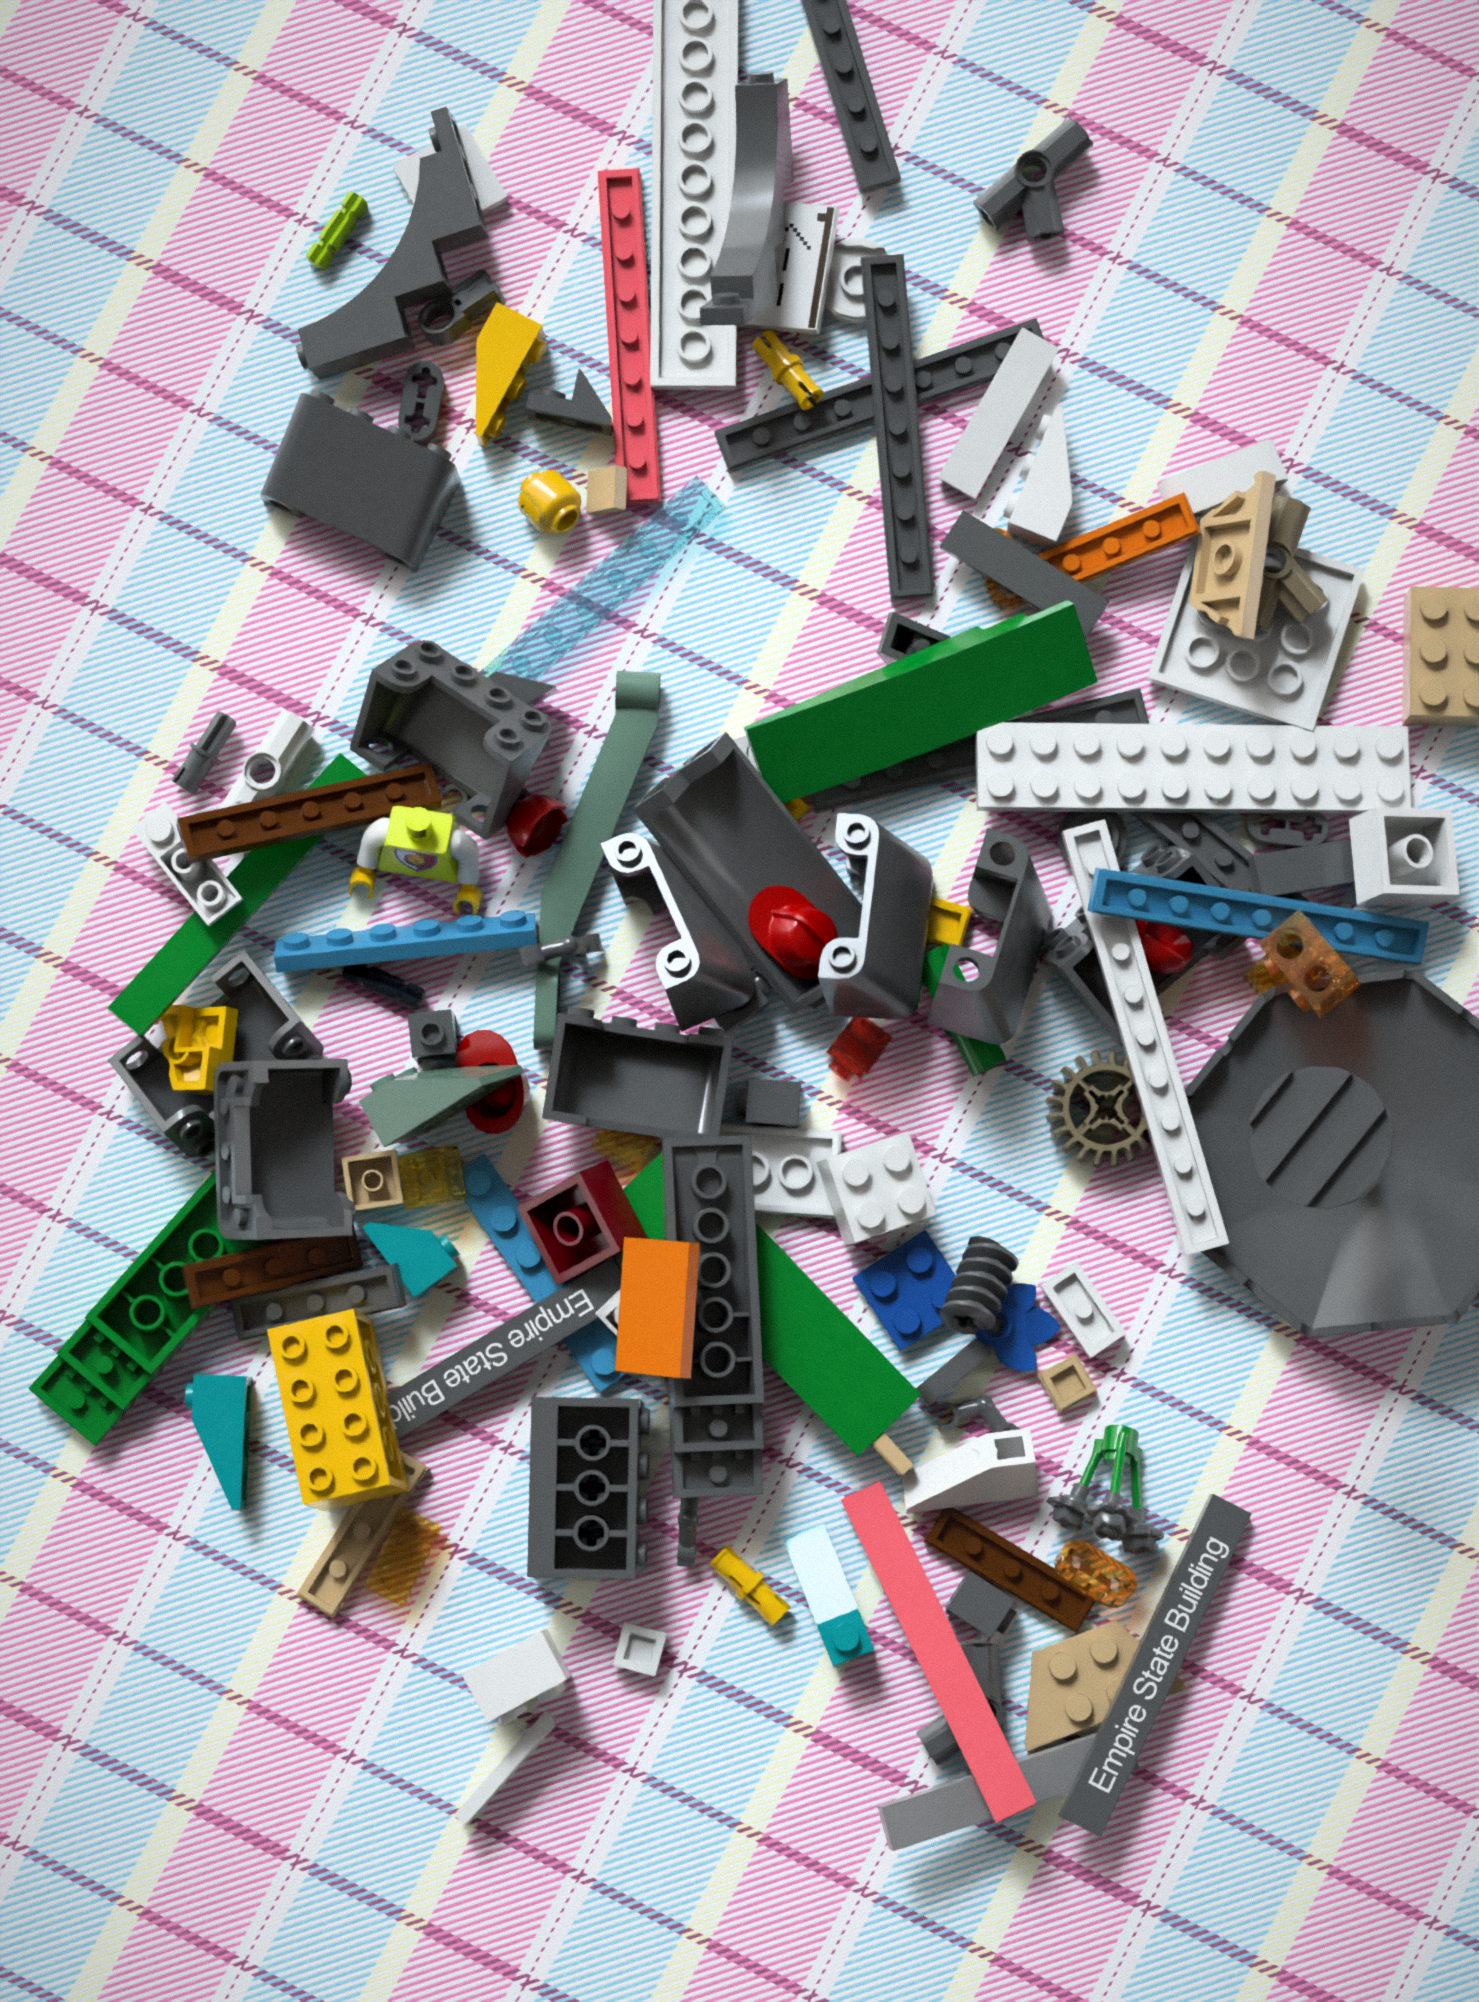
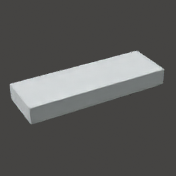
(506, 1768)

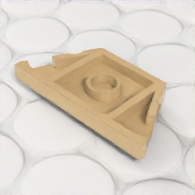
(1232, 557)
(1077, 1682)

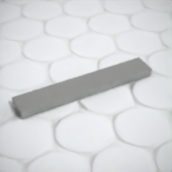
(962, 1803)

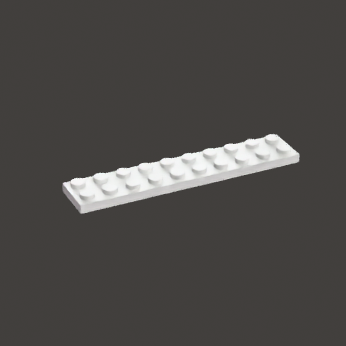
(691, 188)
(1191, 768)

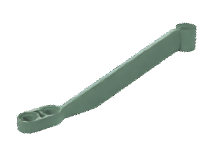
(593, 823)

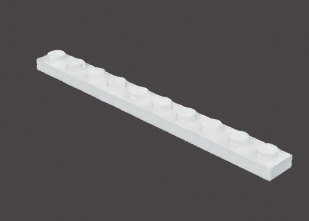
(1148, 1050)

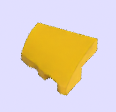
(197, 1044)

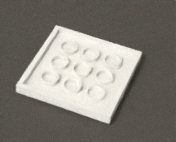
(1277, 673)

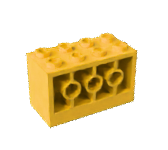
(337, 1410)

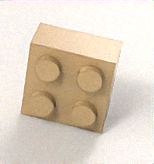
(373, 1180)

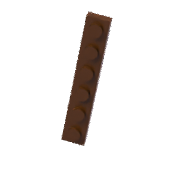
(306, 813)

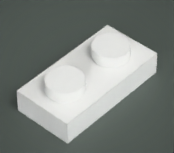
(1083, 1309)

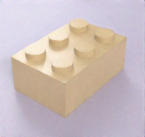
(1441, 656)

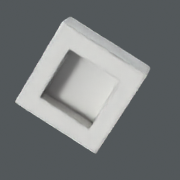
(639, 1649)

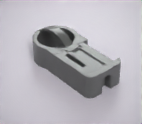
(466, 304)

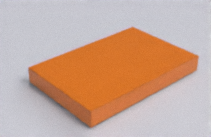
(657, 1307)

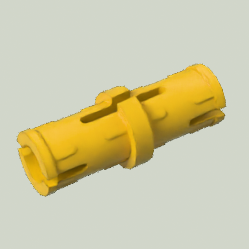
(787, 369)
(749, 1585)

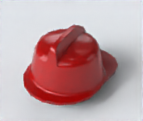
(790, 929)
(504, 1106)

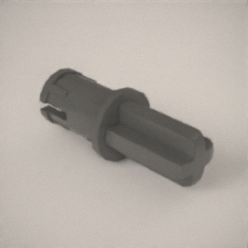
(204, 753)

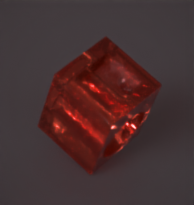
(857, 1049)

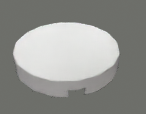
(845, 289)

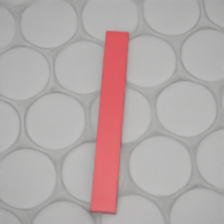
(629, 333)
(939, 1652)

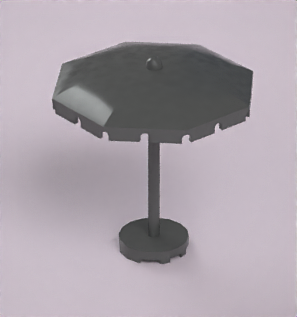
(1348, 1155)

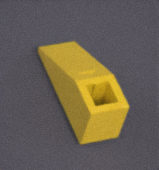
(502, 358)

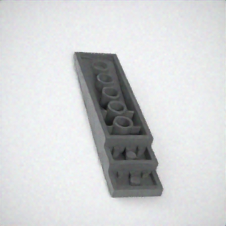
(718, 1410)

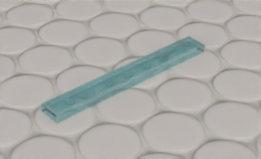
(609, 583)

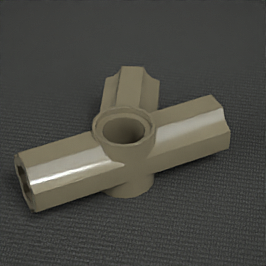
(1291, 585)

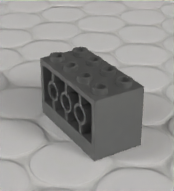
(556, 1488)

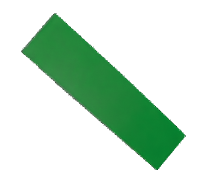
(922, 702)
(136, 1323)
(805, 1335)

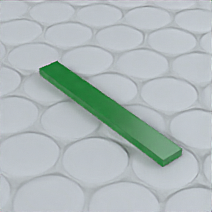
(198, 944)

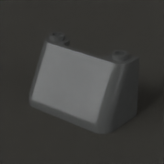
(884, 966)
(706, 967)
(279, 1149)

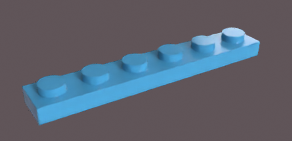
(394, 943)
(498, 1215)

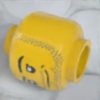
(549, 502)

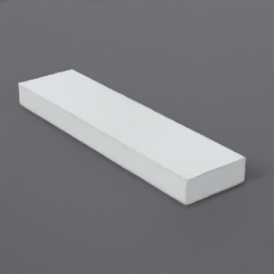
(998, 413)

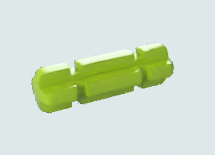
(337, 231)

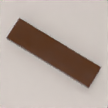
(269, 1268)
(1009, 1567)

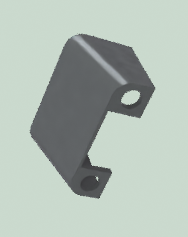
(362, 478)
(457, 722)
(1010, 892)
(1073, 954)
(264, 1031)
(637, 1076)

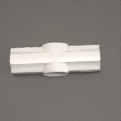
(279, 748)

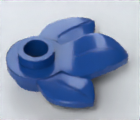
(1021, 1329)

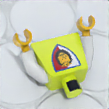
(420, 846)

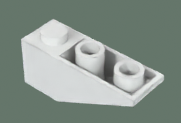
(1047, 492)
(199, 882)
(979, 1472)

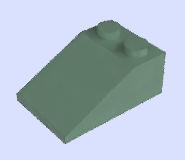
(423, 1100)

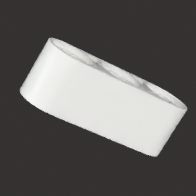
(1216, 480)

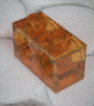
(1314, 960)

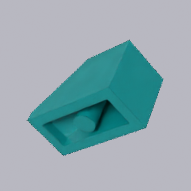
(420, 1255)

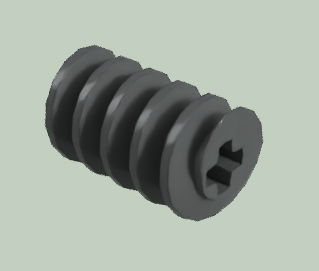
(978, 1286)

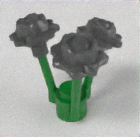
(1111, 1517)

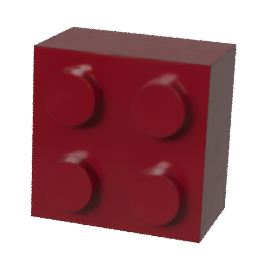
(581, 1221)

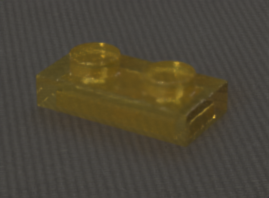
(403, 1556)

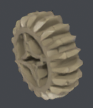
(1089, 1095)

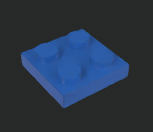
(907, 1289)

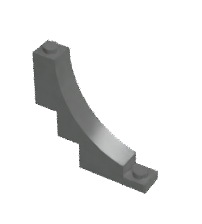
(441, 220)
(746, 267)

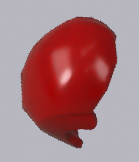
(535, 824)
(1164, 946)

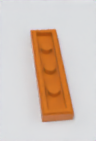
(1125, 540)

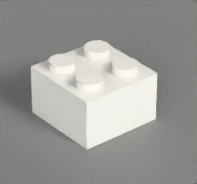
(1404, 856)
(876, 1188)
(516, 1676)

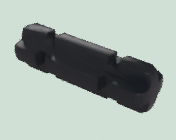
(384, 984)

